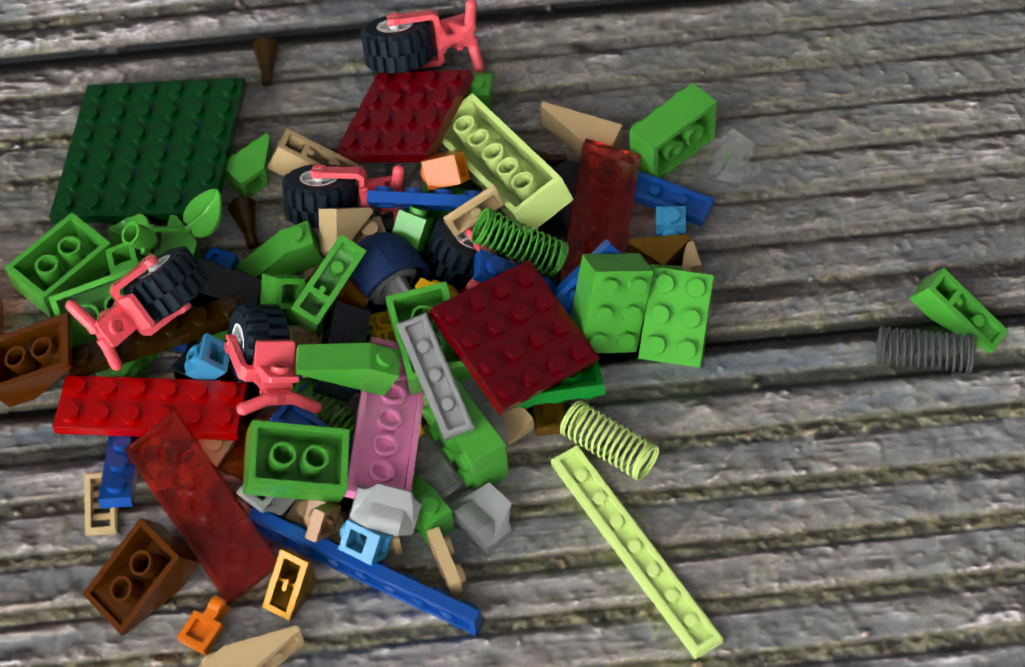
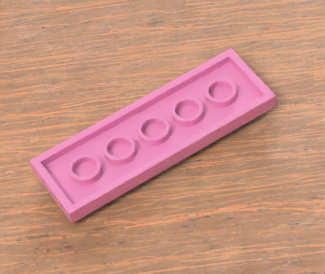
(385, 435)

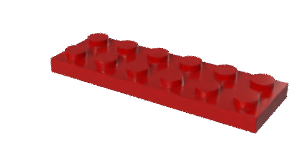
(137, 404)

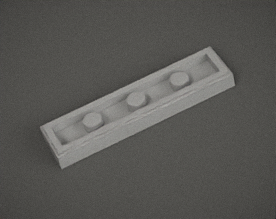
(435, 377)

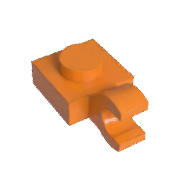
(204, 629)

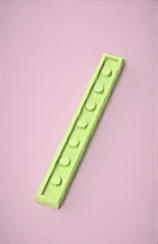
(637, 552)

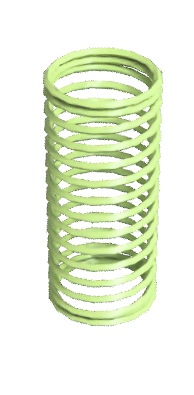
(642, 456)

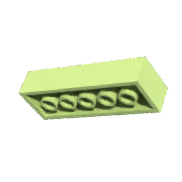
(501, 158)

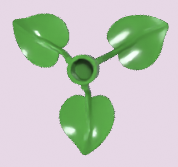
(200, 215)

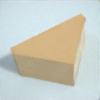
(340, 221)

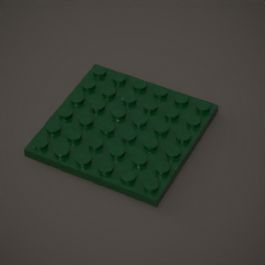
(148, 148)

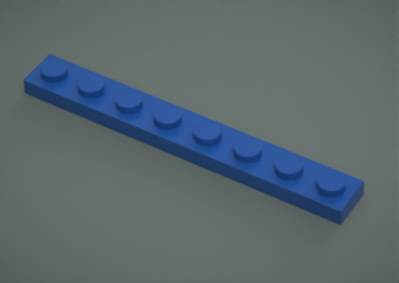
(379, 575)

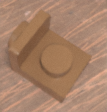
(321, 519)

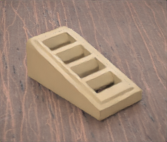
(91, 481)

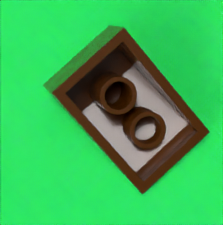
(34, 359)
(140, 575)

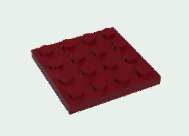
(404, 116)
(513, 336)

